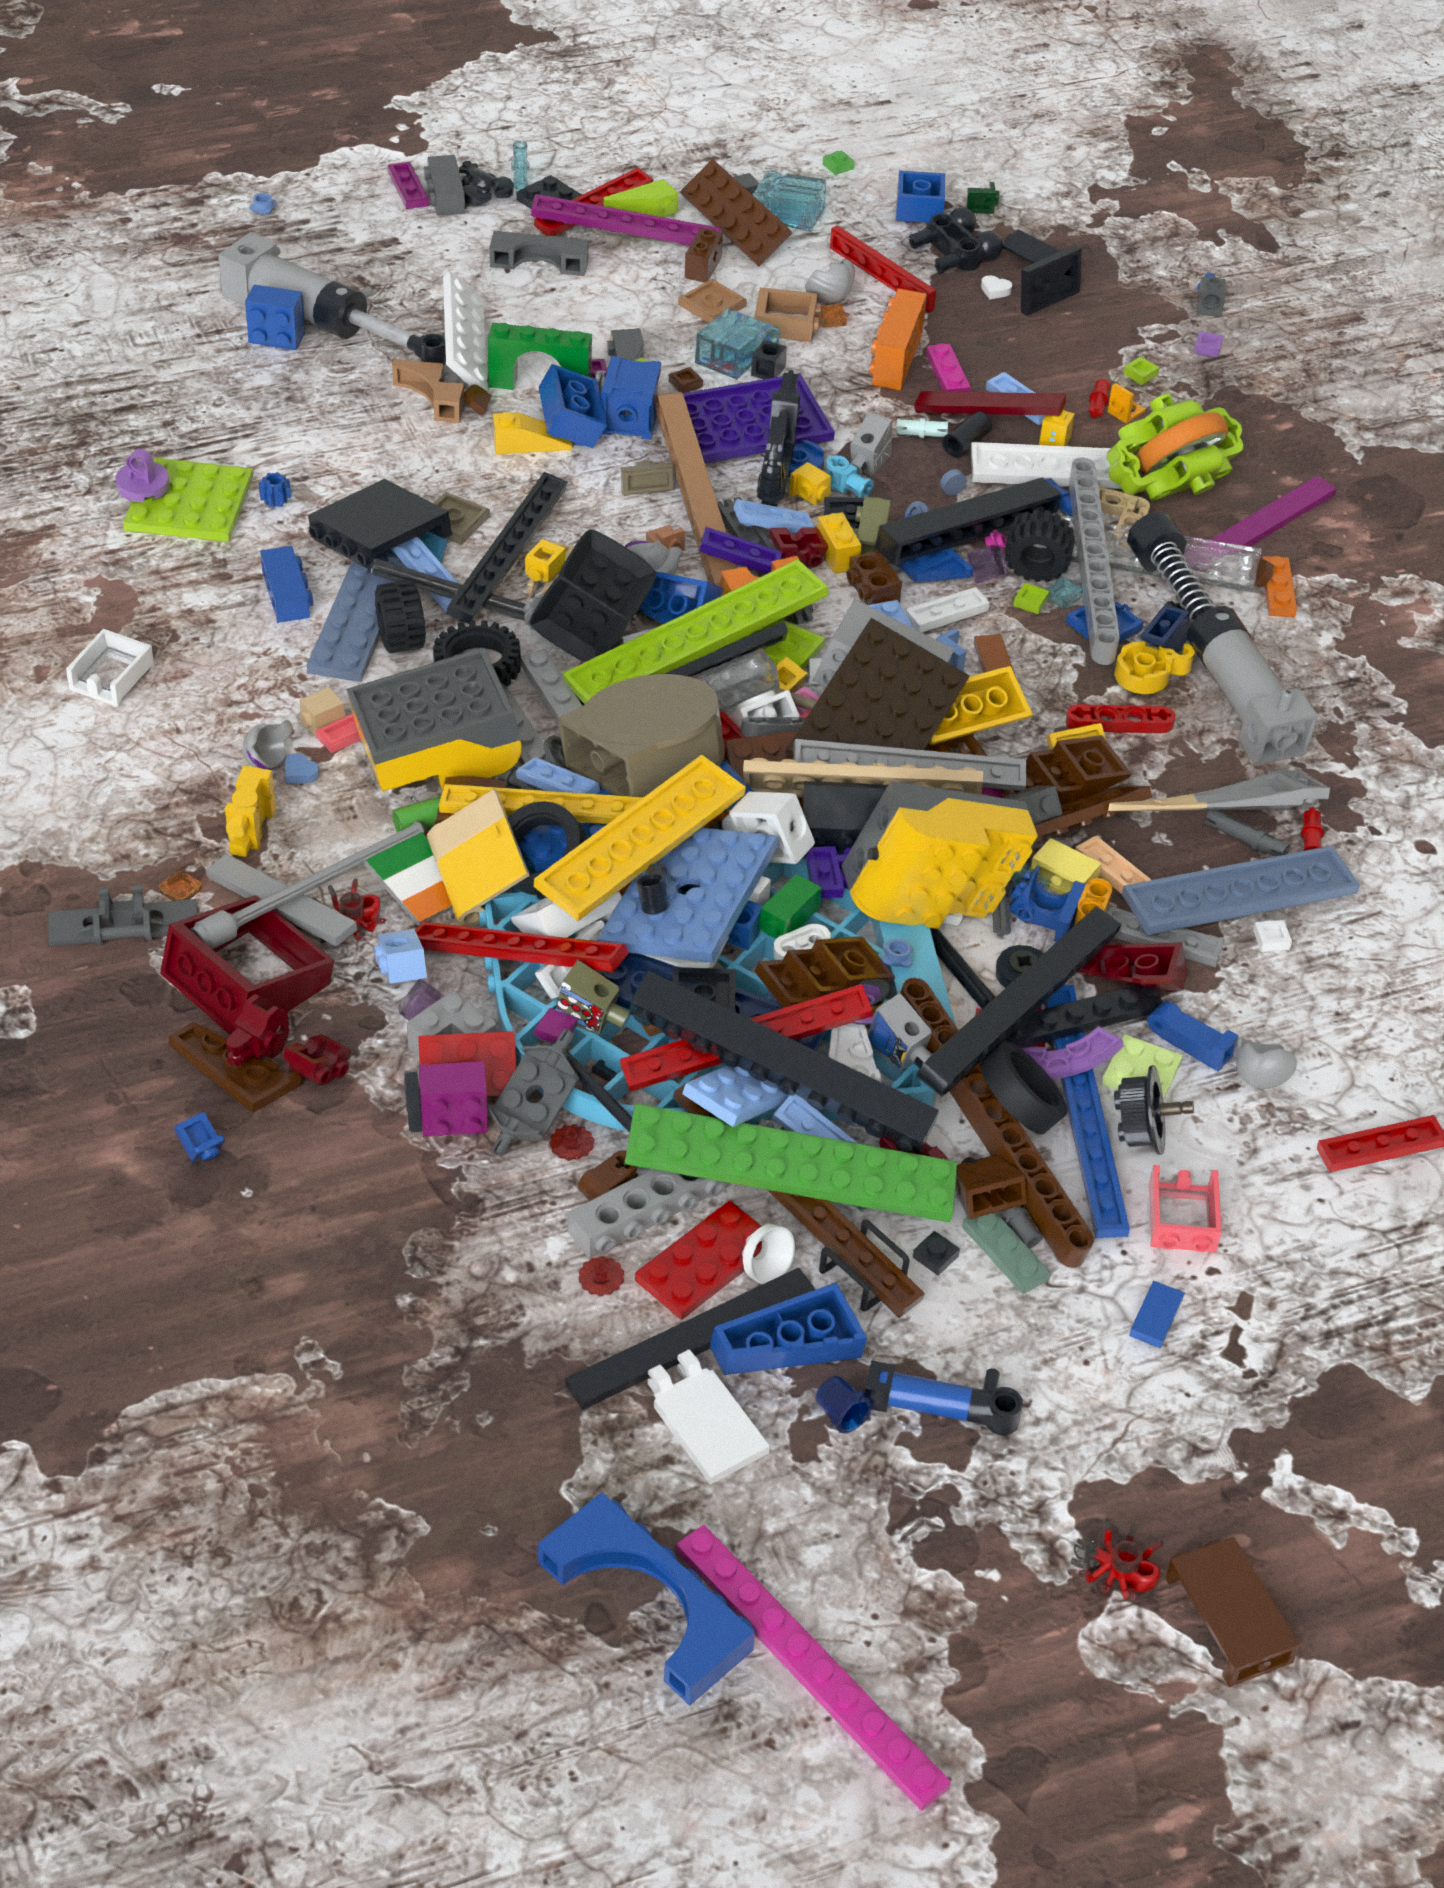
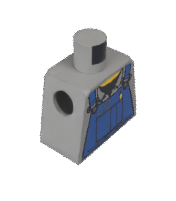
(899, 1034)

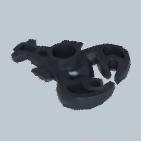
(478, 184)

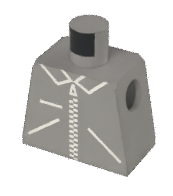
(872, 444)

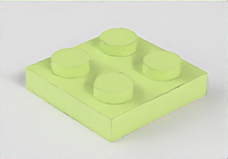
(1135, 1060)

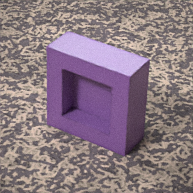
(1208, 344)

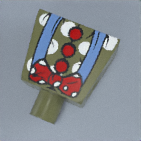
(591, 999)

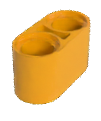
(1096, 893)

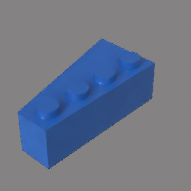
(790, 1334)

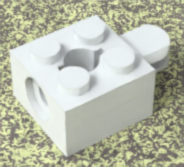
(773, 815)

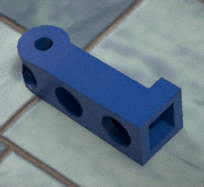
(1192, 1035)

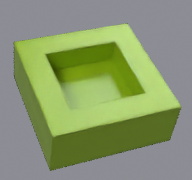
(1141, 370)
(1031, 598)

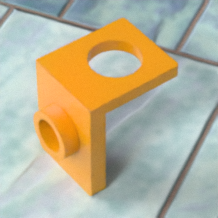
(1121, 404)

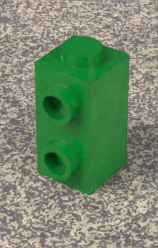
(790, 907)

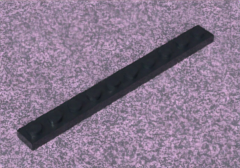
(506, 548)

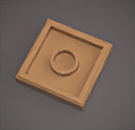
(710, 300)

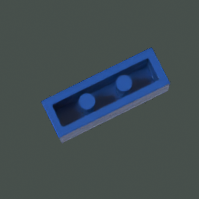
(286, 584)

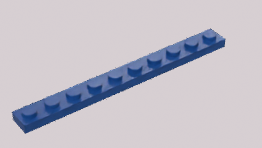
(1092, 1140)

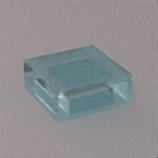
(1064, 593)

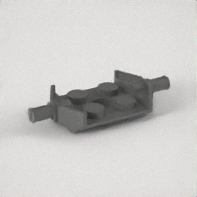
(540, 1068)

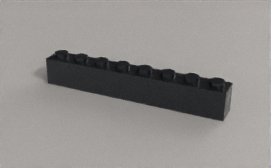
(964, 521)

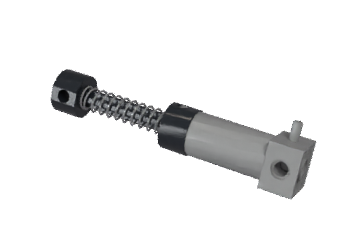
(1274, 719)

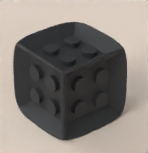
(593, 597)

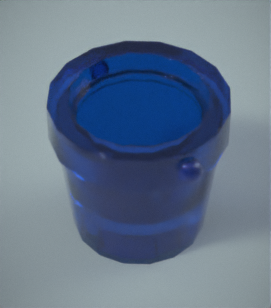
(843, 1404)

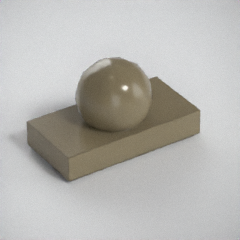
(647, 478)

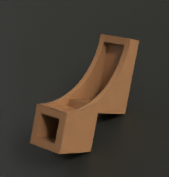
(428, 380)

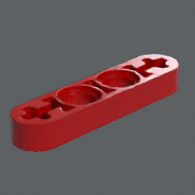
(1160, 718)

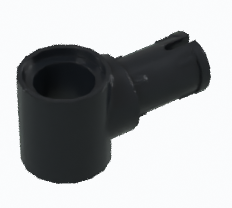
(653, 890)

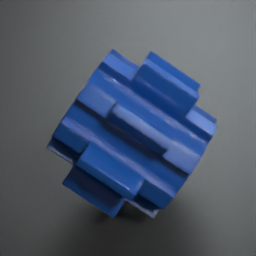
(275, 489)

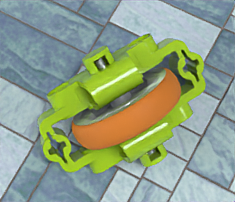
(1176, 449)

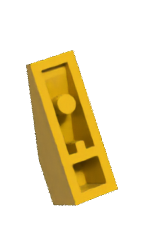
(524, 434)

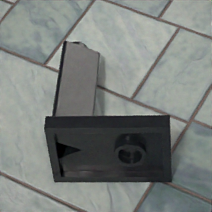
(1051, 275)

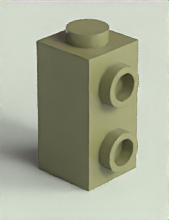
(871, 516)

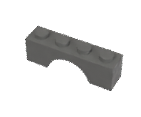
(512, 249)

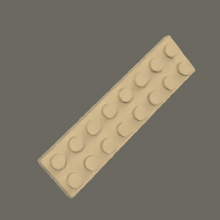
(790, 775)

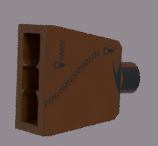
(989, 1186)

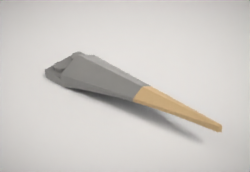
(1264, 792)

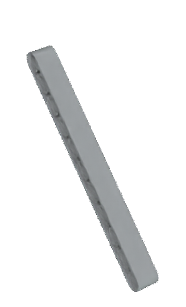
(1093, 562)

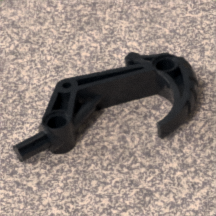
(780, 441)

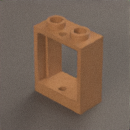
(789, 302)

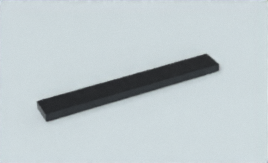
(632, 1364)

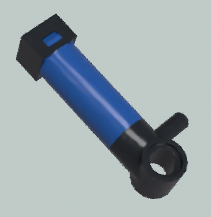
(946, 1399)

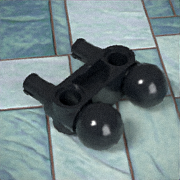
(954, 239)

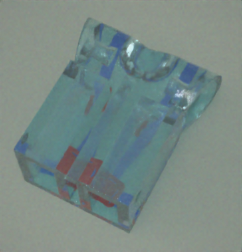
(793, 198)
(730, 342)

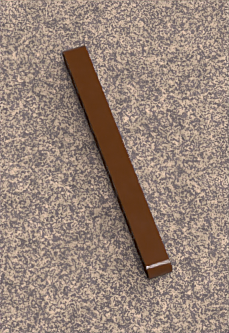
(1006, 1138)

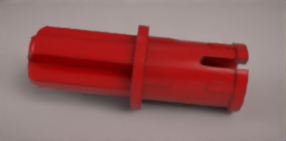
(1099, 398)
(1312, 830)

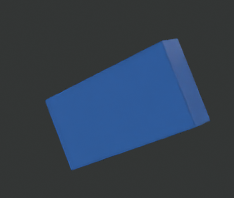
(1156, 1314)

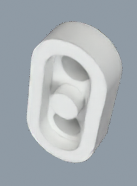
(799, 939)

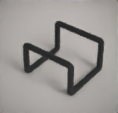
(823, 1267)

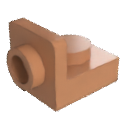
(668, 537)

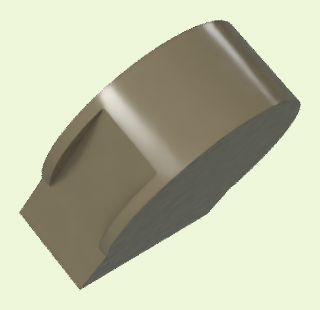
(642, 732)

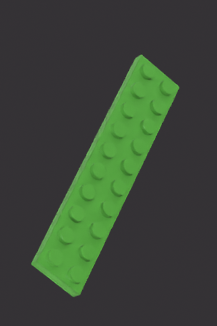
(792, 1163)

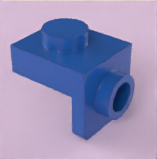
(199, 1138)

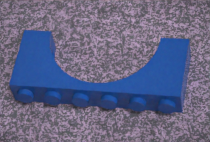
(608, 1538)

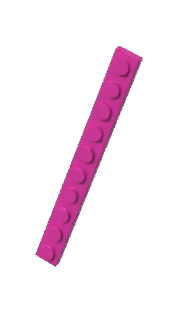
(814, 1668)

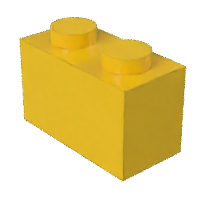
(840, 539)

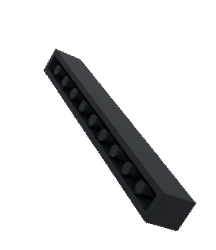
(783, 1062)

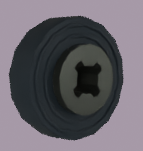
(1014, 962)

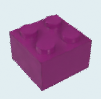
(453, 1098)

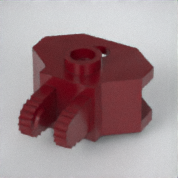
(257, 1031)

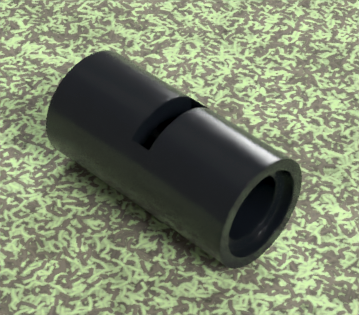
(968, 431)

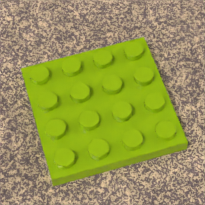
(198, 505)

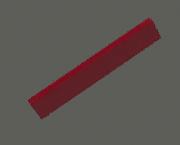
(990, 403)

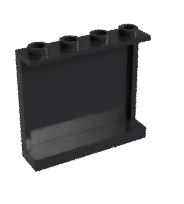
(376, 521)

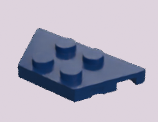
(937, 566)

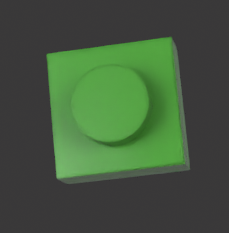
(838, 162)

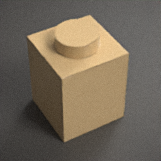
(320, 709)

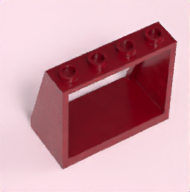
(222, 989)

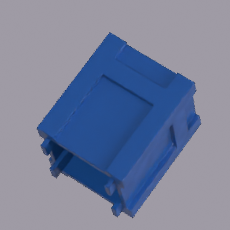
(630, 397)

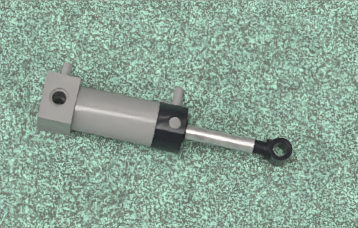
(325, 301)

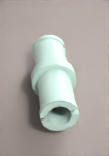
(921, 428)

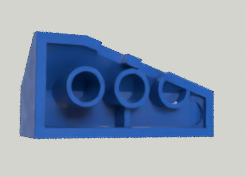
(677, 595)

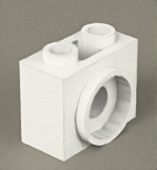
(765, 706)

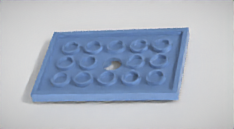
(698, 923)

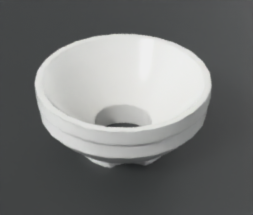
(775, 1255)

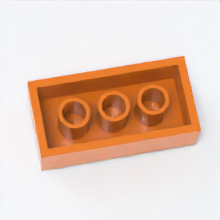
(897, 339)

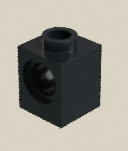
(768, 360)

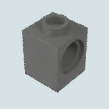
(1211, 304)

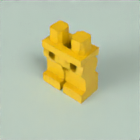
(249, 807)

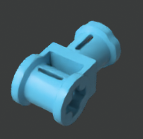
(845, 477)

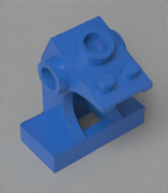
(1031, 900)

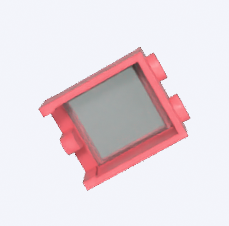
(1184, 1213)

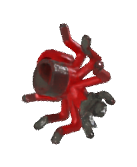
(358, 908)
(1123, 1561)

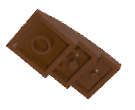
(1076, 768)
(821, 970)

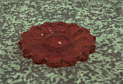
(571, 1142)
(601, 1276)

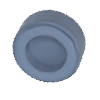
(953, 482)

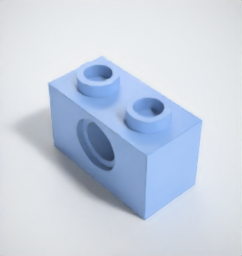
(400, 956)

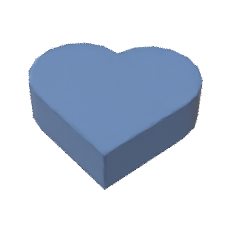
(300, 769)

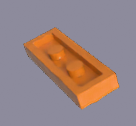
(1280, 588)

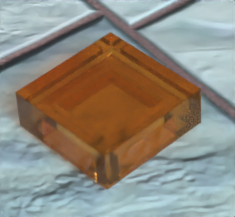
(833, 316)
(180, 886)

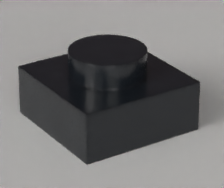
(936, 1253)

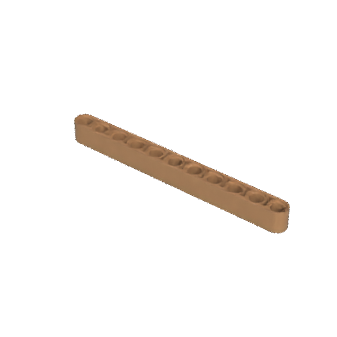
(691, 476)

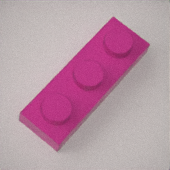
(947, 368)

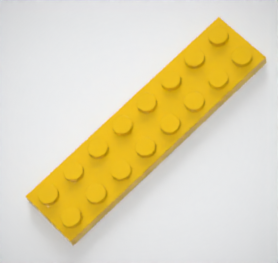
(639, 837)

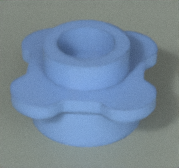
(263, 203)
(897, 953)

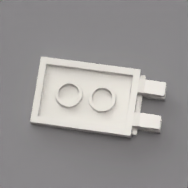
(706, 1419)

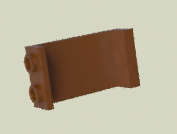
(1235, 1609)

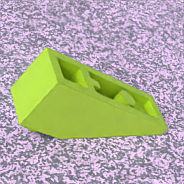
(652, 199)

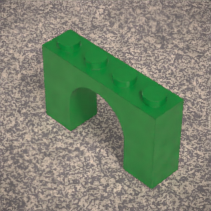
(508, 342)

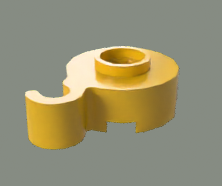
(1148, 669)

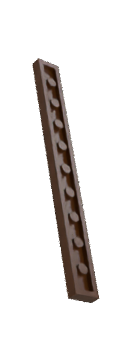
(842, 1238)

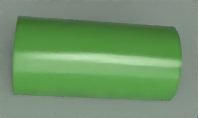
(423, 812)

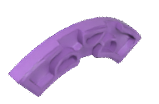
(1079, 1055)

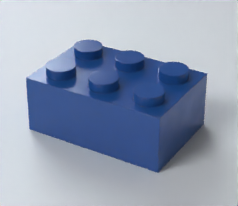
(572, 406)

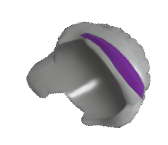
(657, 555)
(265, 745)

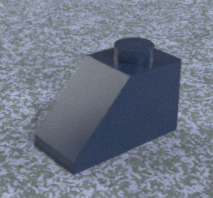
(1168, 628)

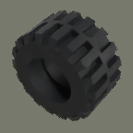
(1042, 530)
(400, 616)

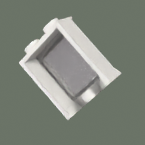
(109, 667)

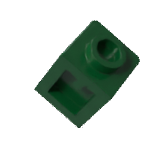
(982, 199)

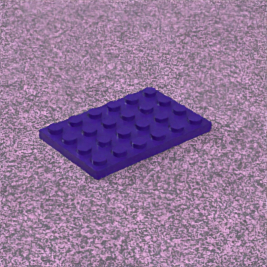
(737, 417)

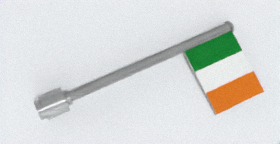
(399, 862)

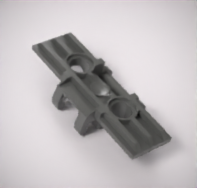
(117, 919)

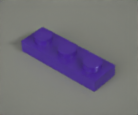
(738, 550)

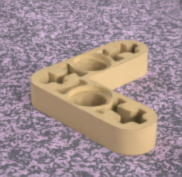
(1126, 505)

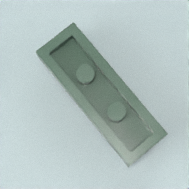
(1007, 1251)

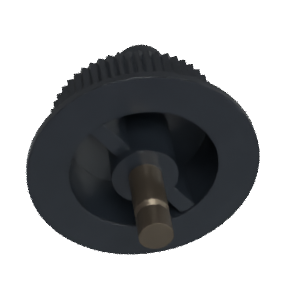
(1145, 1111)

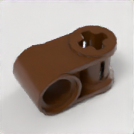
(607, 1176)

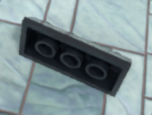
(839, 810)

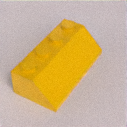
(983, 704)

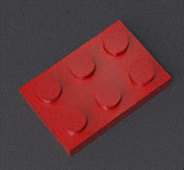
(493, 1048)

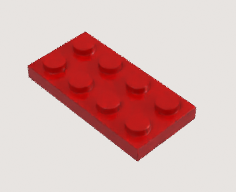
(700, 1261)

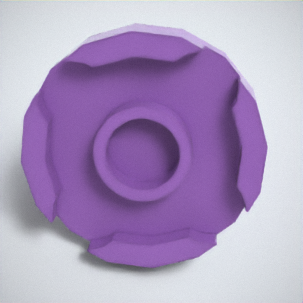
(142, 477)

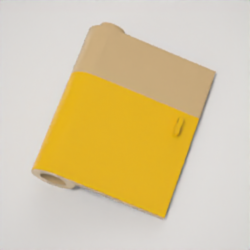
(476, 856)

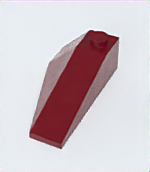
(1146, 965)

